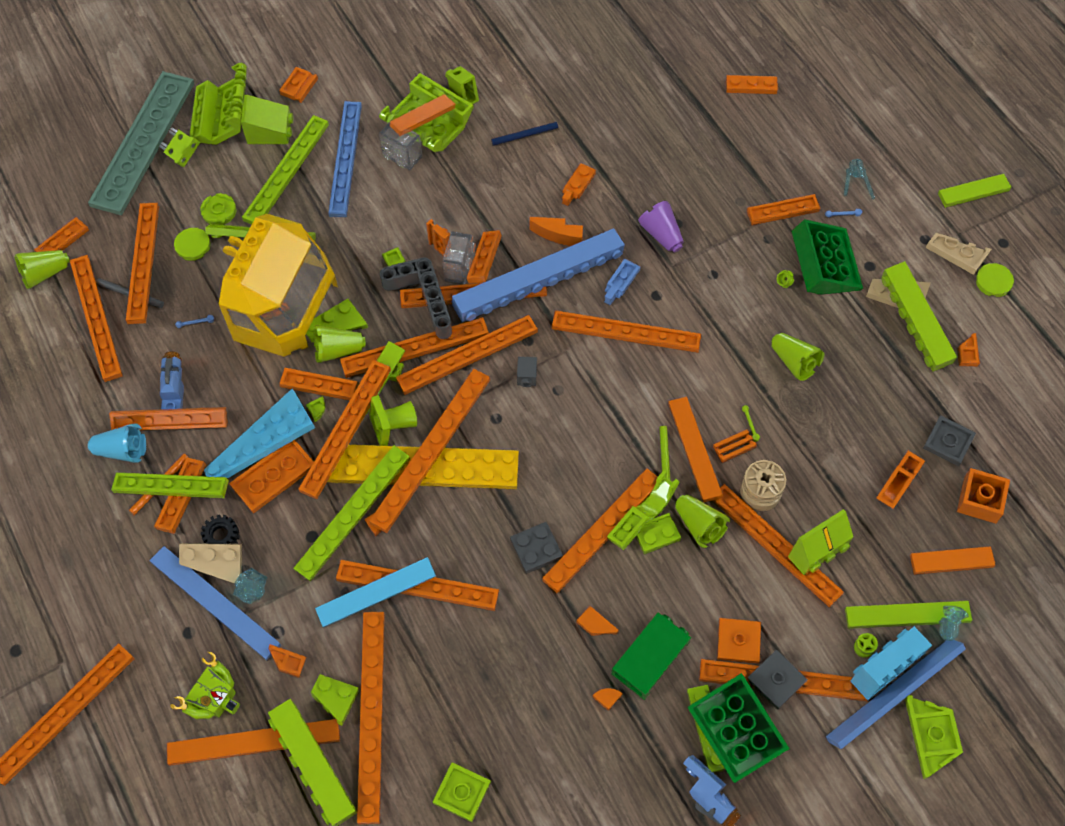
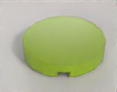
(218, 209)
(192, 244)
(994, 280)

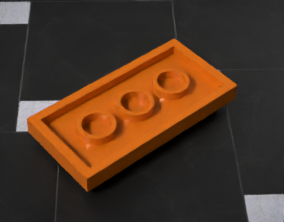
(272, 475)

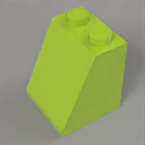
(265, 121)

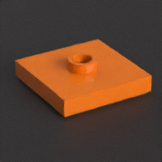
(739, 640)

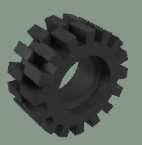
(220, 522)

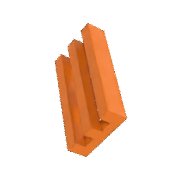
(748, 438)

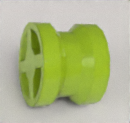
(868, 641)

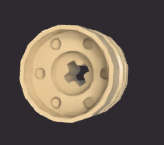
(758, 493)

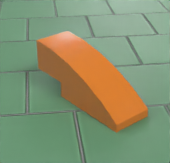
(556, 230)
(900, 479)

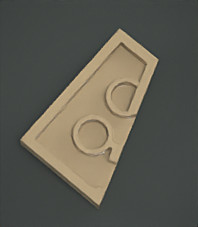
(960, 254)
(213, 559)

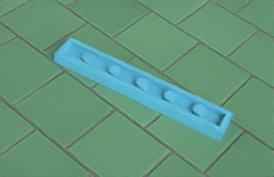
(375, 592)

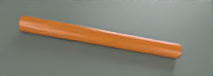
(145, 498)

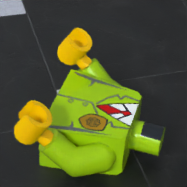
(211, 693)

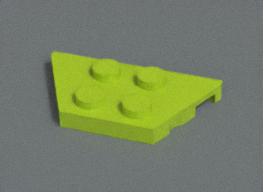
(934, 734)

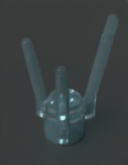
(857, 169)

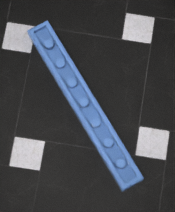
(345, 159)
(214, 602)
(895, 693)

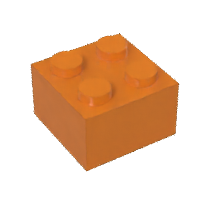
(983, 495)

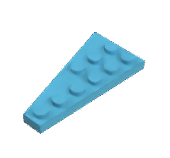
(272, 431)

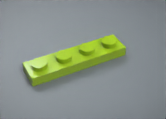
(711, 759)

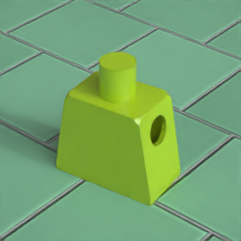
(462, 84)

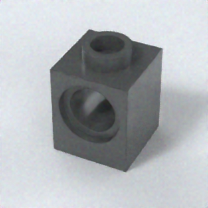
(527, 371)

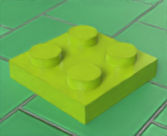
(461, 792)

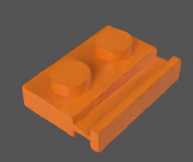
(298, 84)
(437, 236)

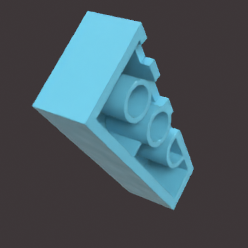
(890, 662)

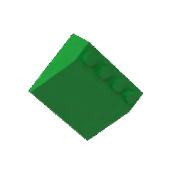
(826, 258)
(738, 728)

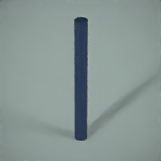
(525, 133)

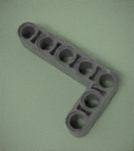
(420, 272)

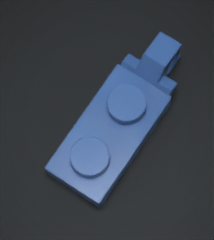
(620, 280)

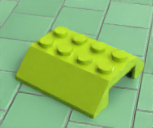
(219, 109)
(440, 131)

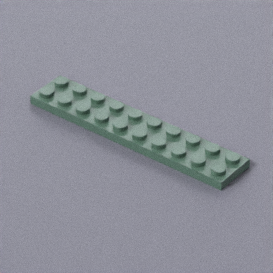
(141, 143)

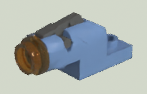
(170, 381)
(707, 794)

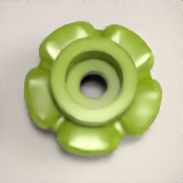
(781, 278)

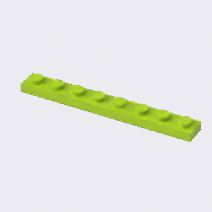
(286, 169)
(351, 513)

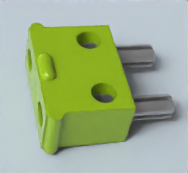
(180, 147)

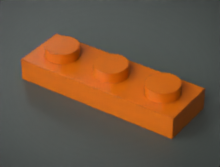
(751, 84)

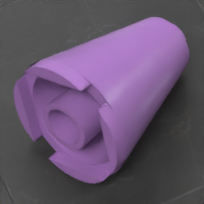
(663, 226)

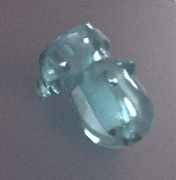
(949, 624)

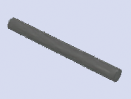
(125, 291)

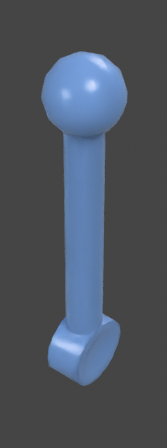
(857, 212)
(210, 318)

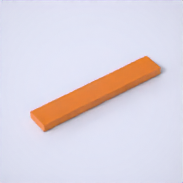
(171, 418)
(695, 449)

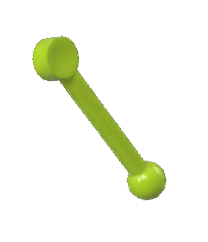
(756, 437)

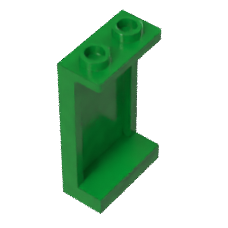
(651, 655)

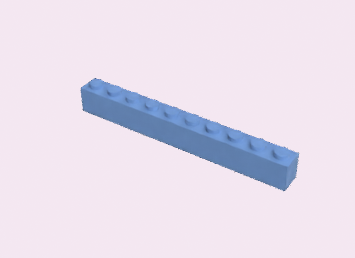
(536, 275)

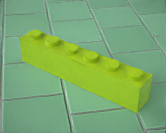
(918, 316)
(312, 763)

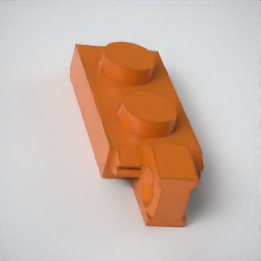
(577, 183)

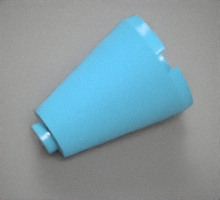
(120, 443)

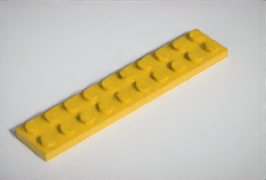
(452, 469)

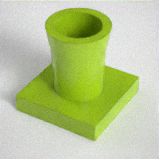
(390, 419)

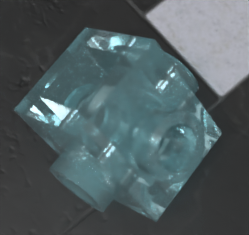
(250, 586)

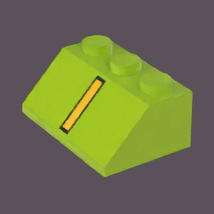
(822, 543)

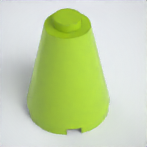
(39, 266)
(336, 343)
(797, 355)
(702, 520)

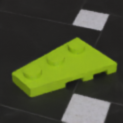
(341, 316)

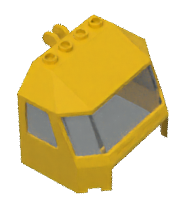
(274, 285)

